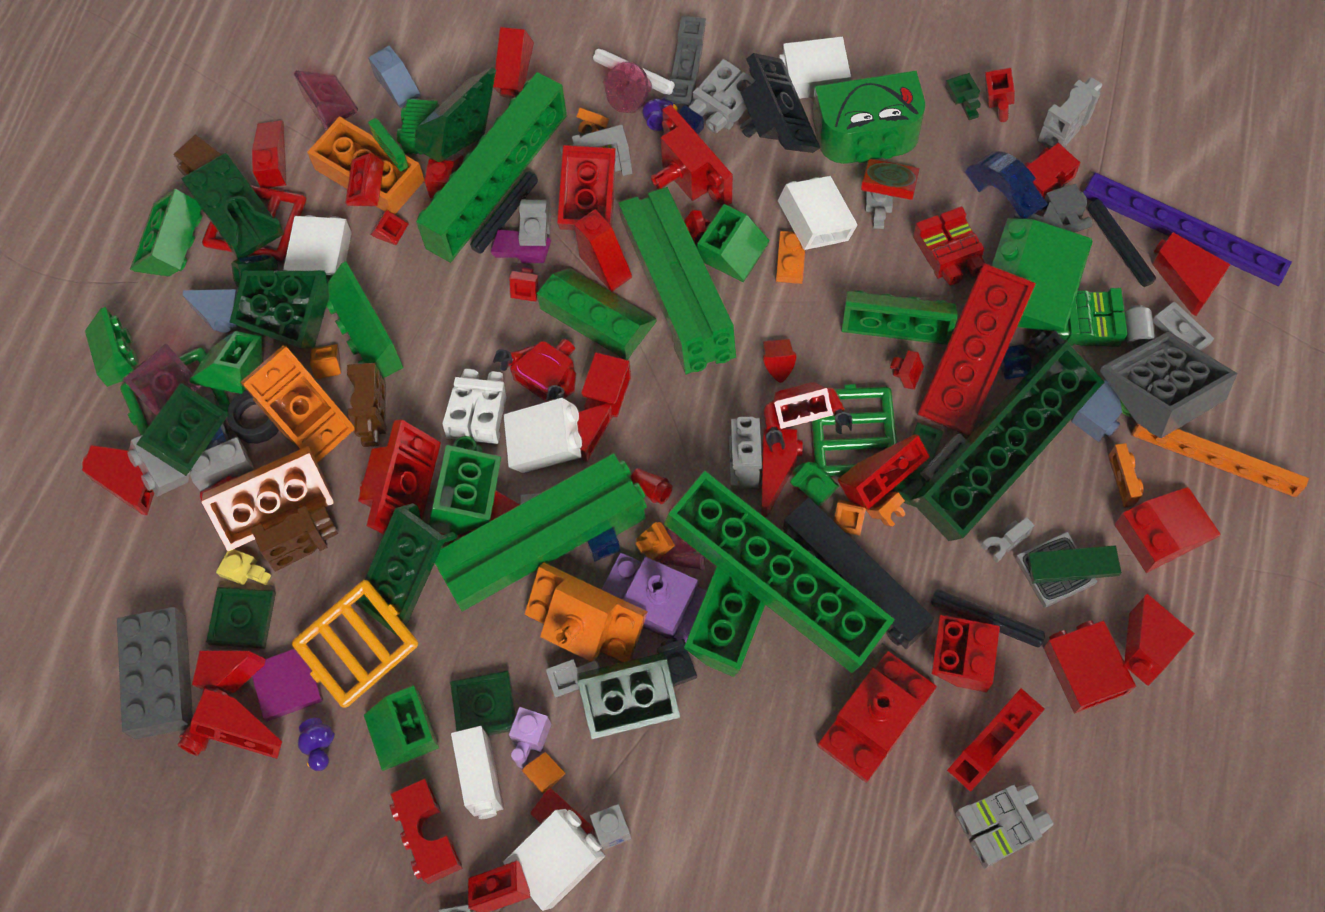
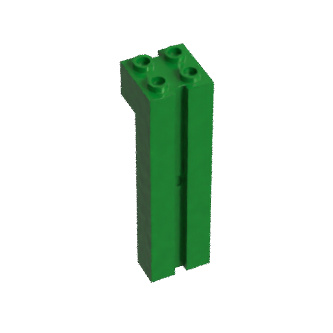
(679, 281)
(541, 531)

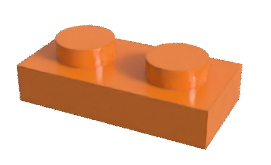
(790, 259)
(1123, 468)

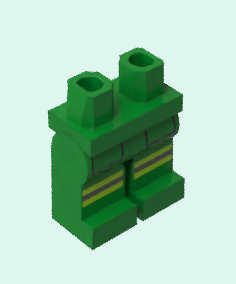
(1096, 319)

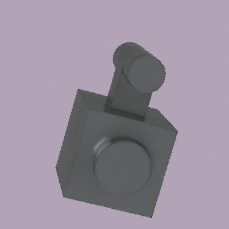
(1070, 207)

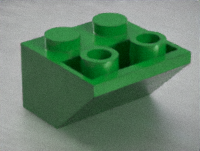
(732, 243)
(110, 347)
(229, 362)
(400, 728)

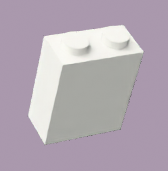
(815, 64)
(817, 212)
(318, 244)
(542, 435)
(477, 772)
(556, 857)

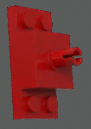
(691, 162)
(398, 474)
(876, 716)

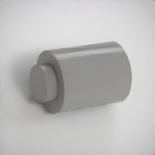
(1139, 326)

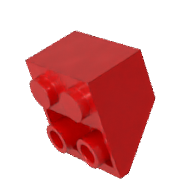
(965, 653)

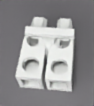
(476, 407)

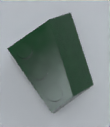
(458, 119)
(282, 305)

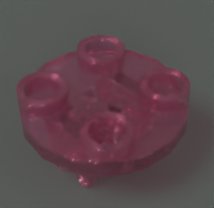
(635, 93)

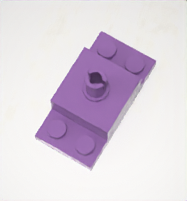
(662, 591)

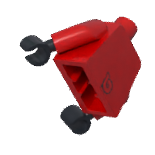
(542, 369)
(802, 405)

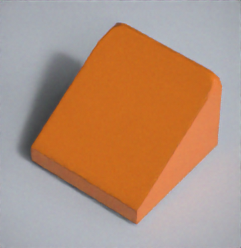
(325, 361)
(849, 517)
(543, 772)

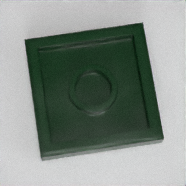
(241, 617)
(484, 703)

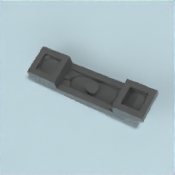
(687, 59)

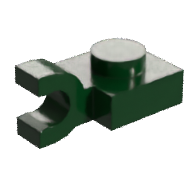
(965, 91)

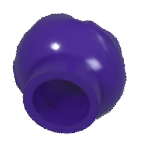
(653, 112)
(313, 740)

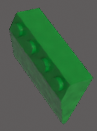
(1052, 261)

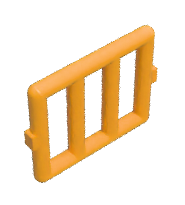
(387, 660)

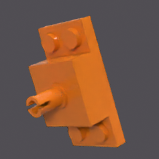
(297, 404)
(583, 616)

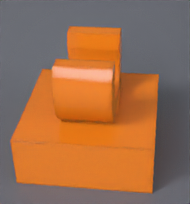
(591, 119)
(886, 506)
(654, 541)

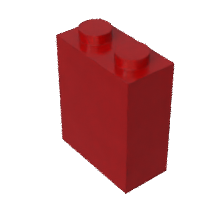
(1088, 665)

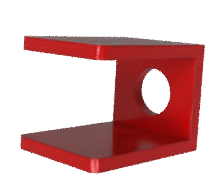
(607, 382)

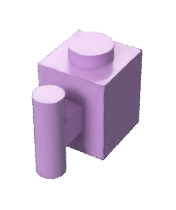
(528, 732)

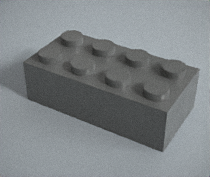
(154, 673)

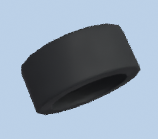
(256, 435)

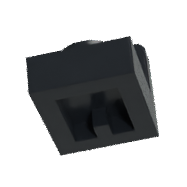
(1043, 341)
(678, 661)

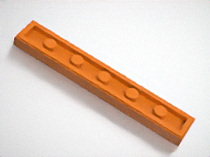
(1227, 460)

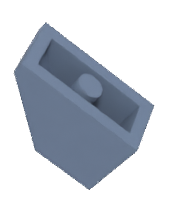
(393, 76)
(213, 307)
(1100, 413)

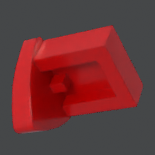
(779, 358)

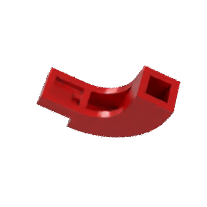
(996, 739)

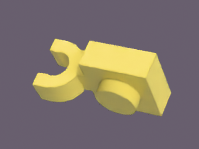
(241, 566)

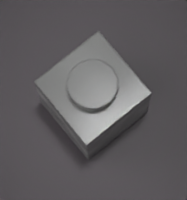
(610, 827)

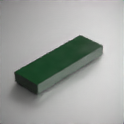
(915, 481)
(1074, 564)

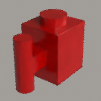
(1000, 91)

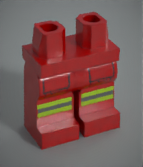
(950, 245)

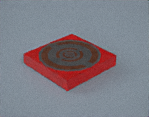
(890, 179)

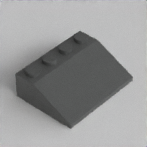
(1168, 383)

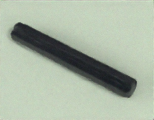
(503, 212)
(1121, 243)
(981, 614)

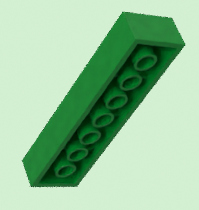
(492, 167)
(779, 572)

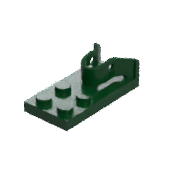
(232, 206)
(403, 563)

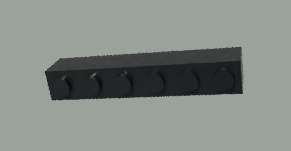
(840, 553)

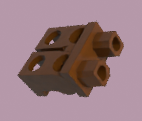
(367, 403)
(294, 537)

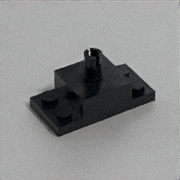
(776, 106)

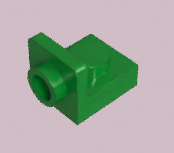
(814, 482)

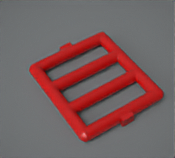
(275, 198)

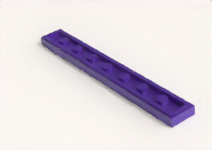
(1169, 220)

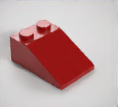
(586, 184)
(1165, 528)

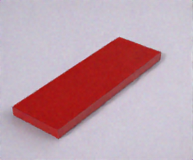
(976, 349)

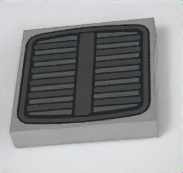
(1053, 592)

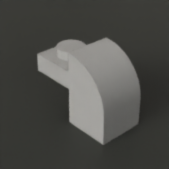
(534, 222)

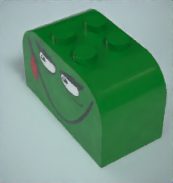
(869, 117)

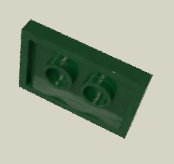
(182, 429)

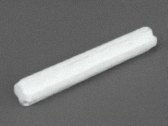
(610, 60)

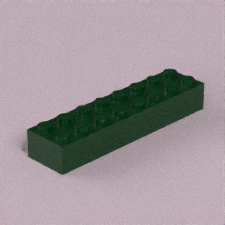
(1007, 442)

